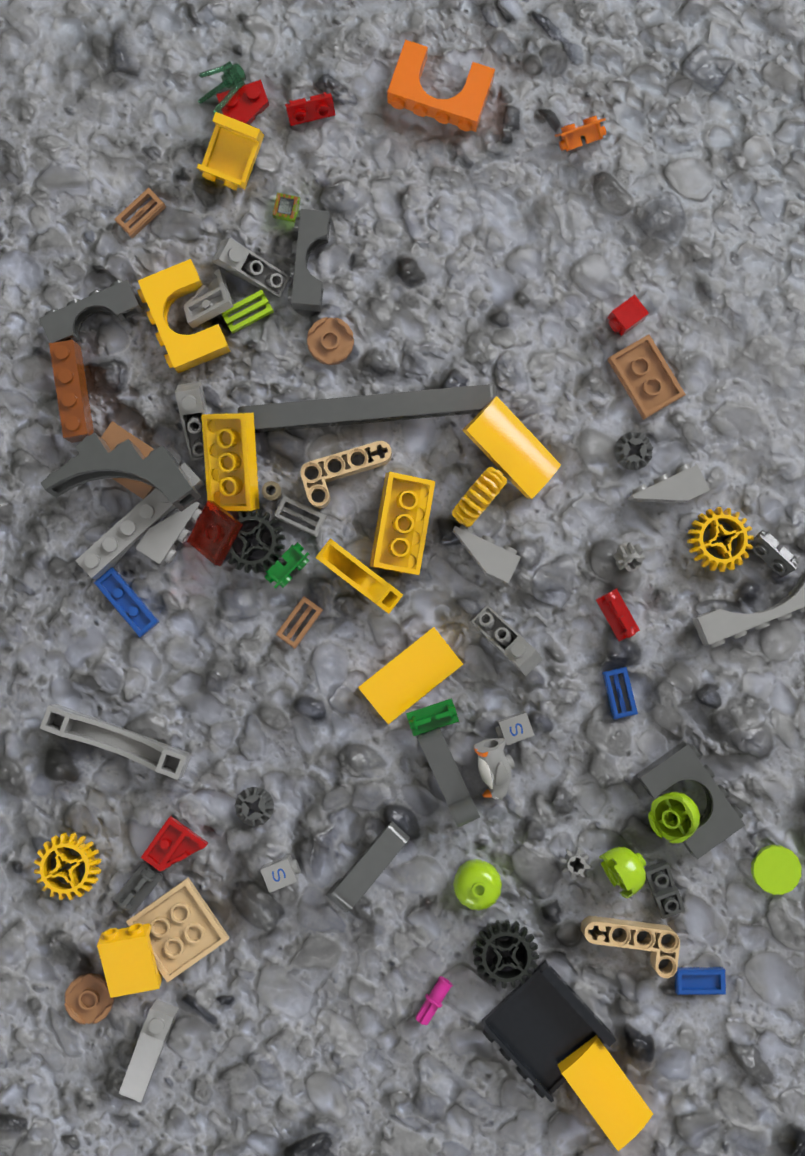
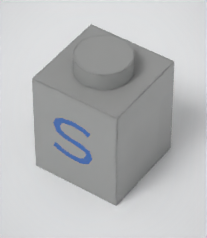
(514, 728)
(280, 873)

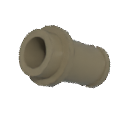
(267, 487)

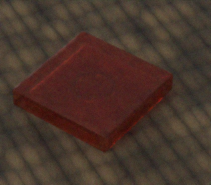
(214, 533)

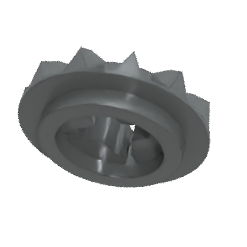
(622, 449)
(265, 804)

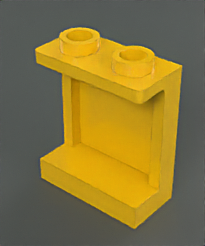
(231, 152)
(128, 960)

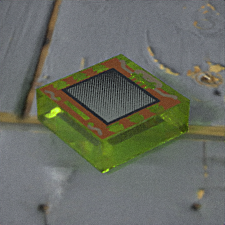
(286, 207)

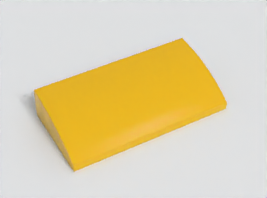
(512, 448)
(231, 460)
(402, 523)
(410, 675)
(606, 1092)

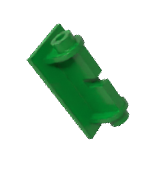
(281, 573)
(432, 717)

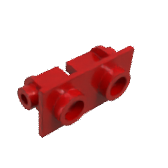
(316, 108)
(617, 615)

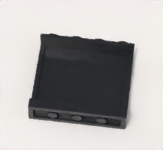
(543, 1026)

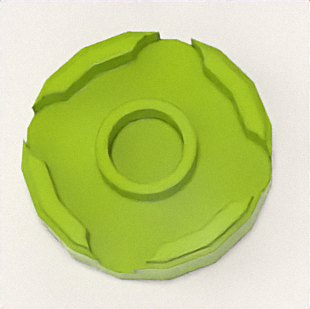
(776, 869)

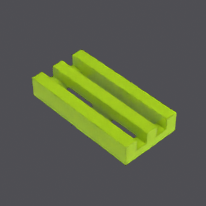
(243, 303)

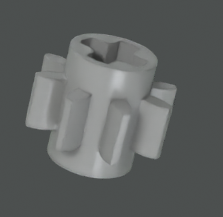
(629, 556)
(578, 868)

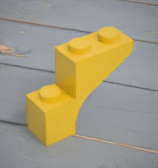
(359, 576)

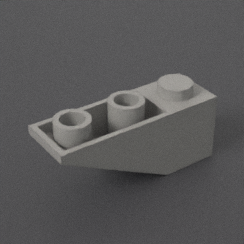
(250, 267)
(191, 406)
(676, 489)
(164, 537)
(491, 559)
(507, 640)

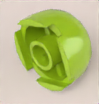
(674, 817)
(624, 869)
(477, 884)

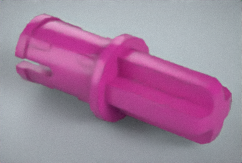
(433, 1000)

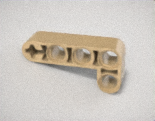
(347, 468)
(629, 940)

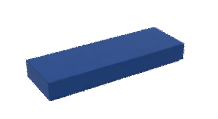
(126, 602)

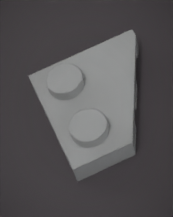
(208, 301)

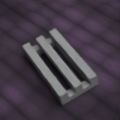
(318, 525)

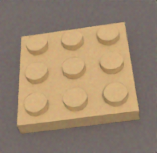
(180, 929)

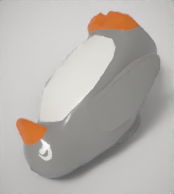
(494, 767)

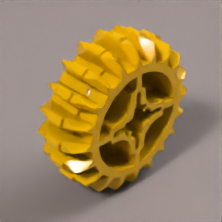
(479, 496)
(723, 548)
(63, 857)

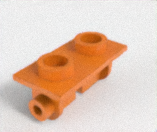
(572, 135)

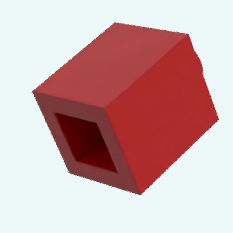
(627, 315)

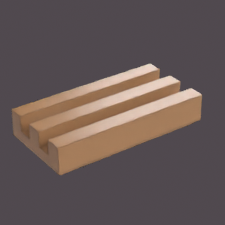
(140, 213)
(287, 639)

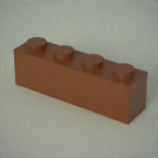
(71, 390)

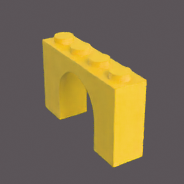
(160, 292)

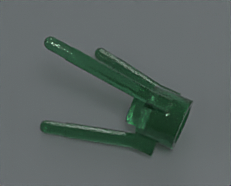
(232, 76)

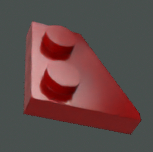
(246, 102)
(172, 845)

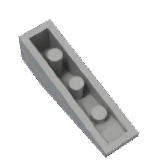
(148, 1050)

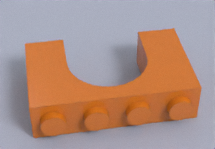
(461, 110)

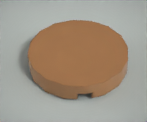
(330, 341)
(88, 999)

